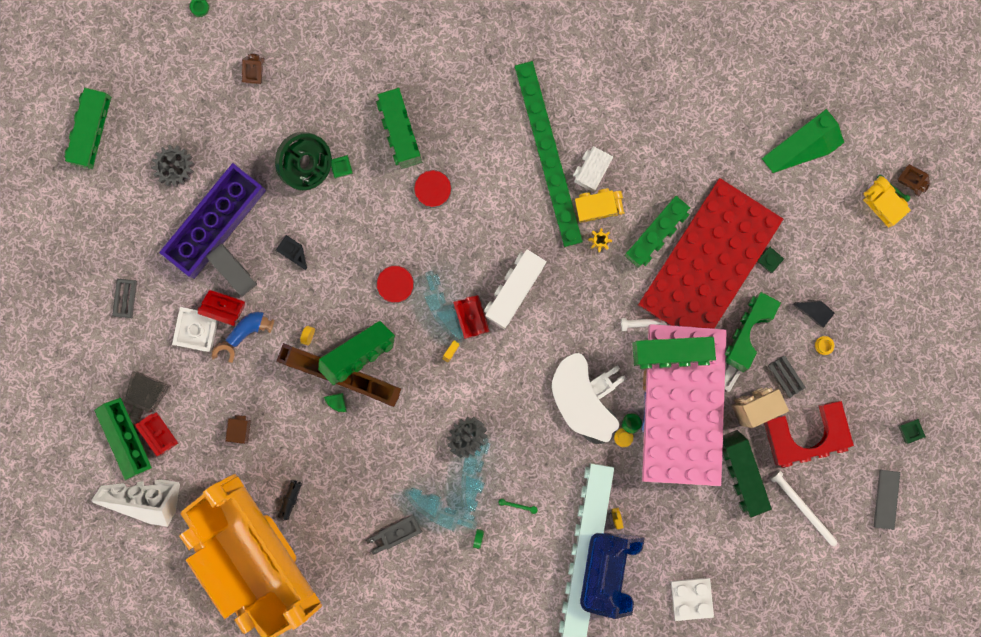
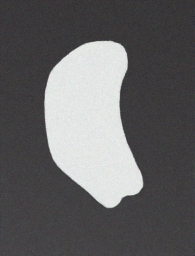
(578, 401)

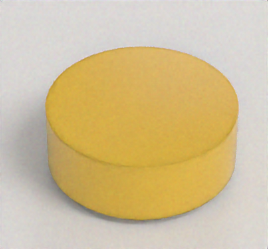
(307, 335)

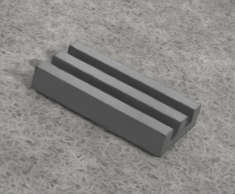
(131, 300)
(795, 390)

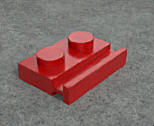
(221, 307)

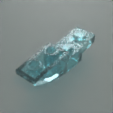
(444, 315)
(472, 483)
(431, 507)

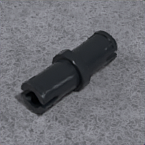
(289, 499)

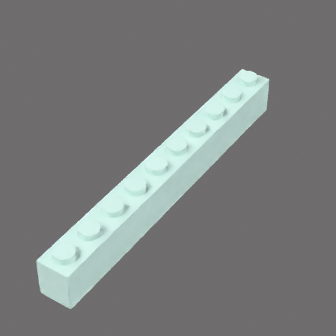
(592, 521)

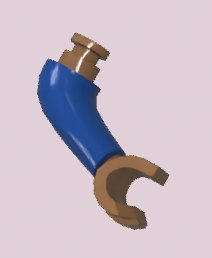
(249, 324)

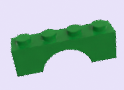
(741, 352)

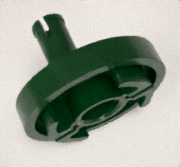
(291, 171)

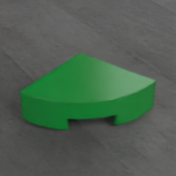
(336, 402)

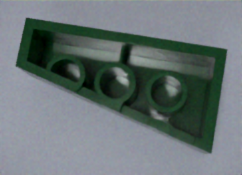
(745, 474)

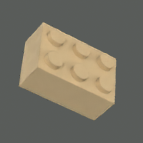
(760, 407)

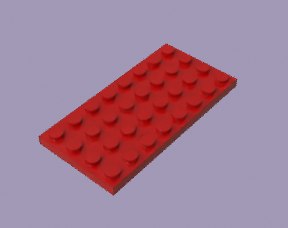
(711, 259)

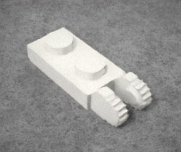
(603, 385)

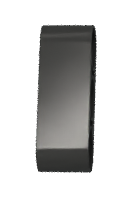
(231, 269)

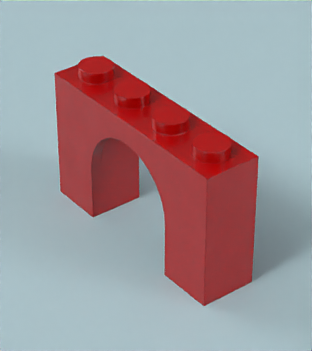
(835, 437)

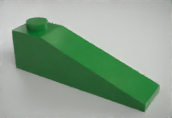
(812, 141)

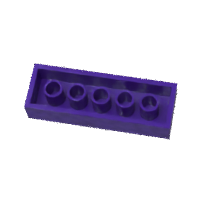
(212, 220)

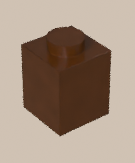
(238, 429)

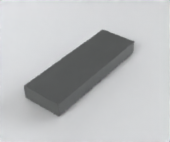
(886, 499)

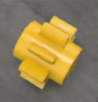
(600, 245)

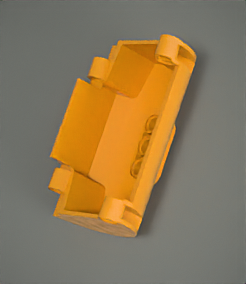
(246, 561)

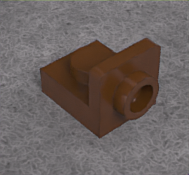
(252, 69)
(915, 179)

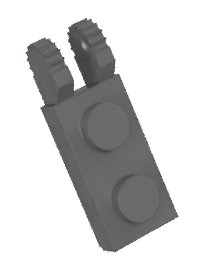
(396, 534)

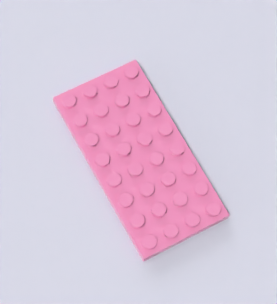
(685, 415)

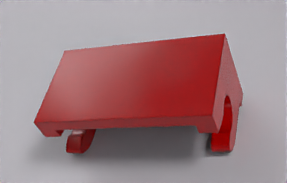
(471, 316)
(156, 434)

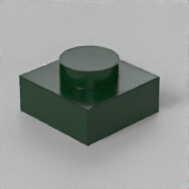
(770, 260)
(911, 431)

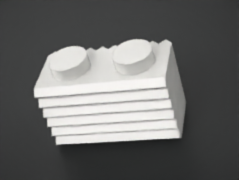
(593, 168)

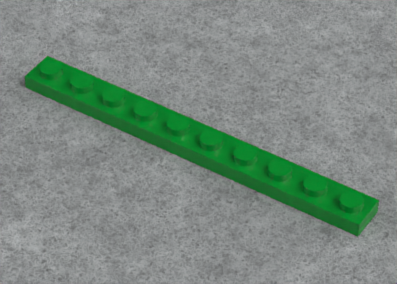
(548, 154)

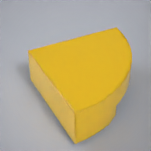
(450, 351)
(617, 519)

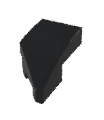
(292, 251)
(816, 310)

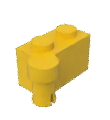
(885, 202)
(599, 205)

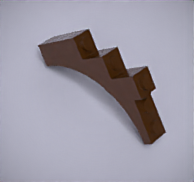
(357, 381)

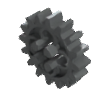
(172, 154)
(464, 446)

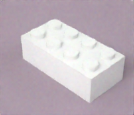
(515, 289)

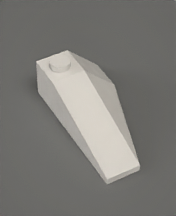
(148, 503)

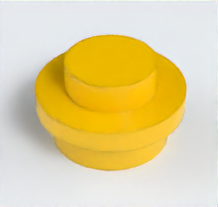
(824, 345)
(623, 438)

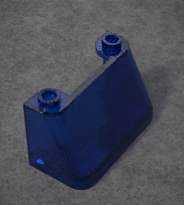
(605, 574)

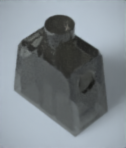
(144, 393)

